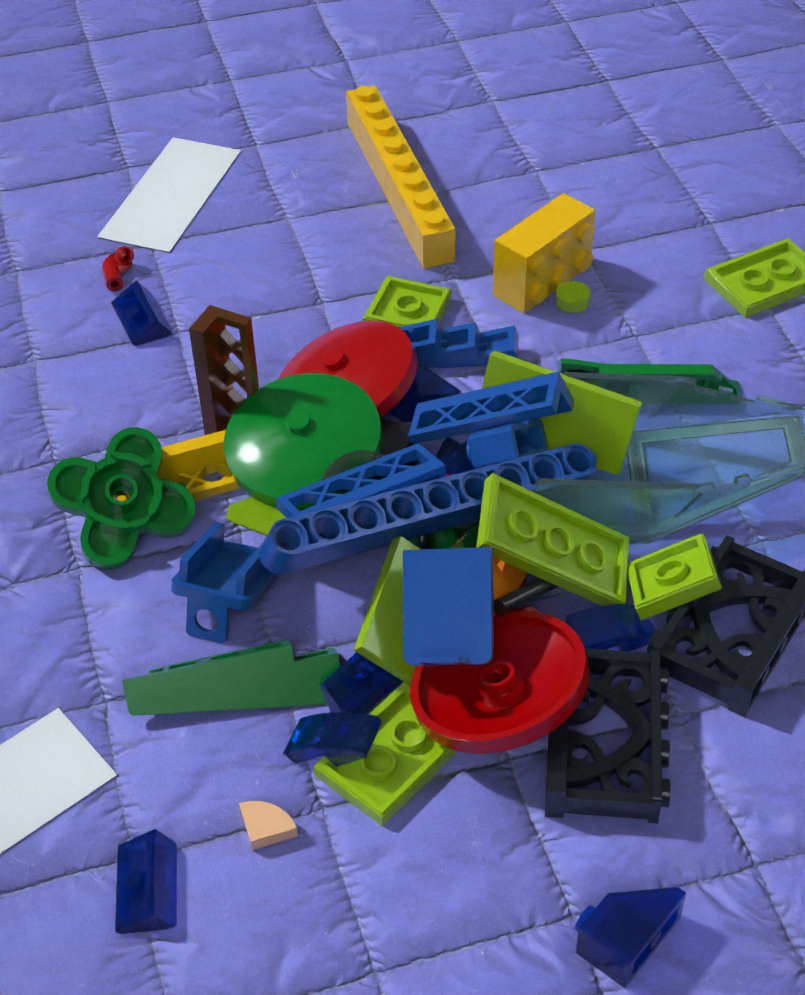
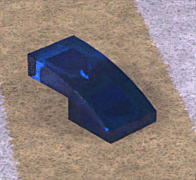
(611, 627)
(336, 735)

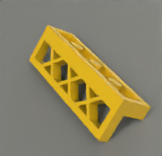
(194, 459)

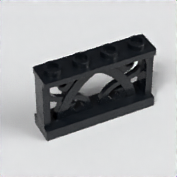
(744, 673)
(568, 773)

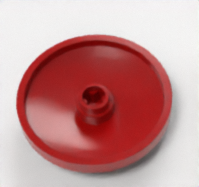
(366, 353)
(513, 700)

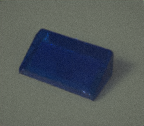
(141, 315)
(358, 686)
(146, 884)

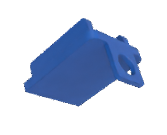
(219, 577)
(448, 607)

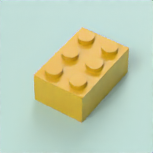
(543, 252)

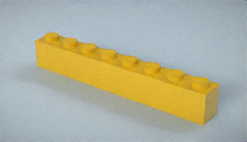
(401, 177)

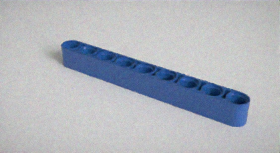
(414, 505)

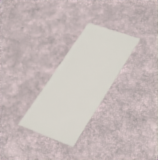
(169, 194)
(44, 775)

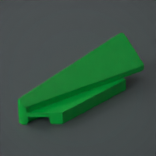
(233, 681)

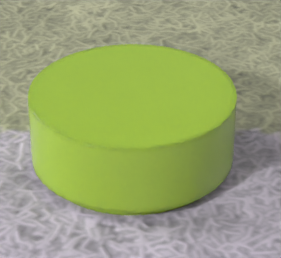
(573, 296)

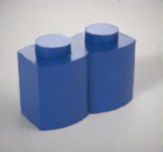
(506, 442)

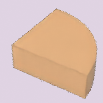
(266, 823)

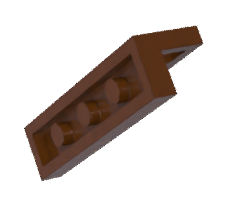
(214, 368)

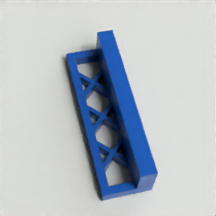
(490, 407)
(362, 487)

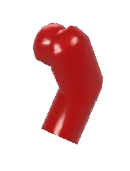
(115, 266)

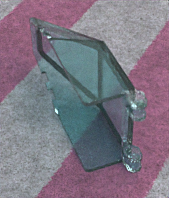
(687, 456)

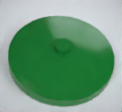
(295, 431)

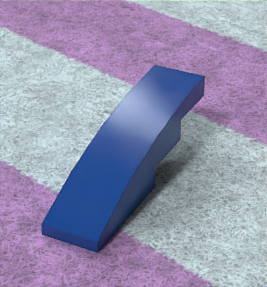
(459, 344)

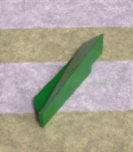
(706, 374)

